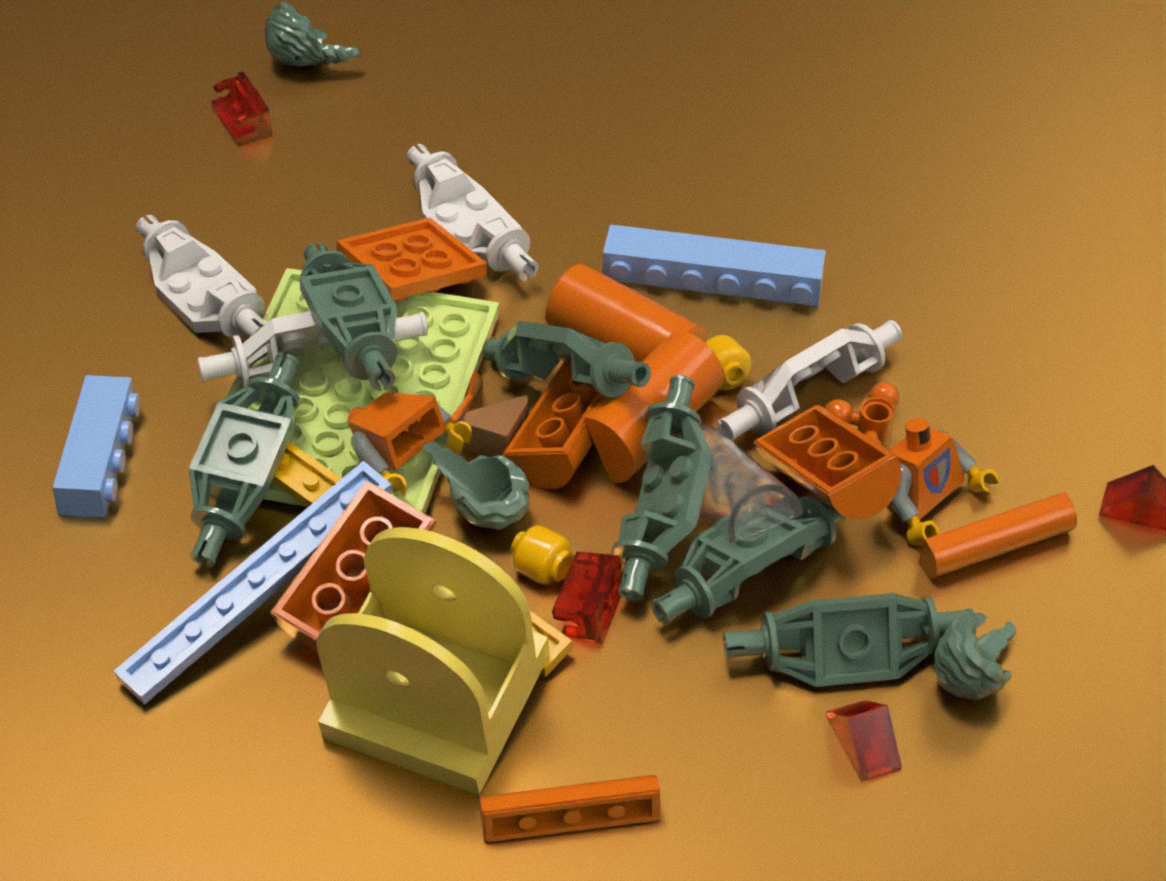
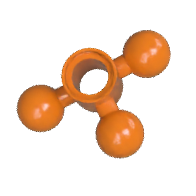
(875, 414)

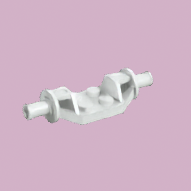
(470, 213)
(199, 281)
(289, 336)
(842, 353)

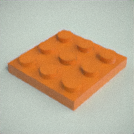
(414, 257)

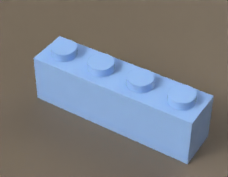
(96, 446)

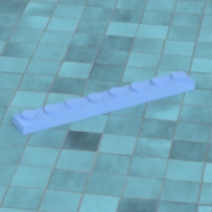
(240, 591)

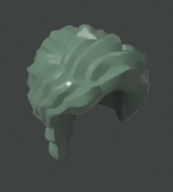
(297, 43)
(485, 490)
(969, 663)

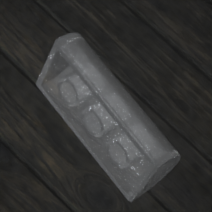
(741, 493)

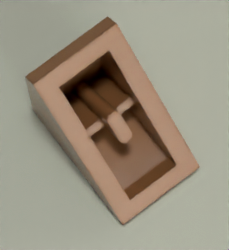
(495, 426)

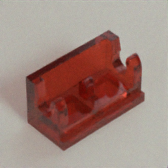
(242, 110)
(589, 595)

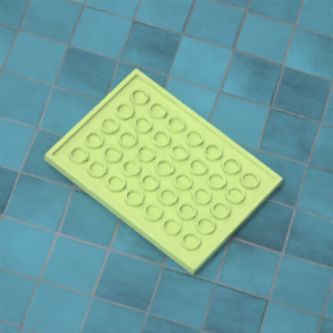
(426, 365)

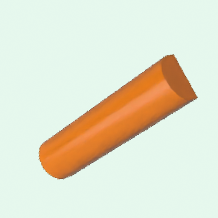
(997, 535)
(569, 808)

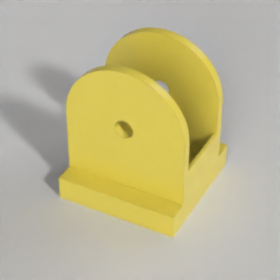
(430, 659)

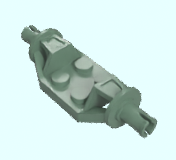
(352, 312)
(537, 349)
(241, 456)
(669, 491)
(731, 563)
(846, 638)

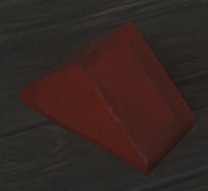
(1137, 498)
(866, 738)

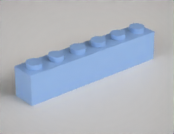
(714, 265)

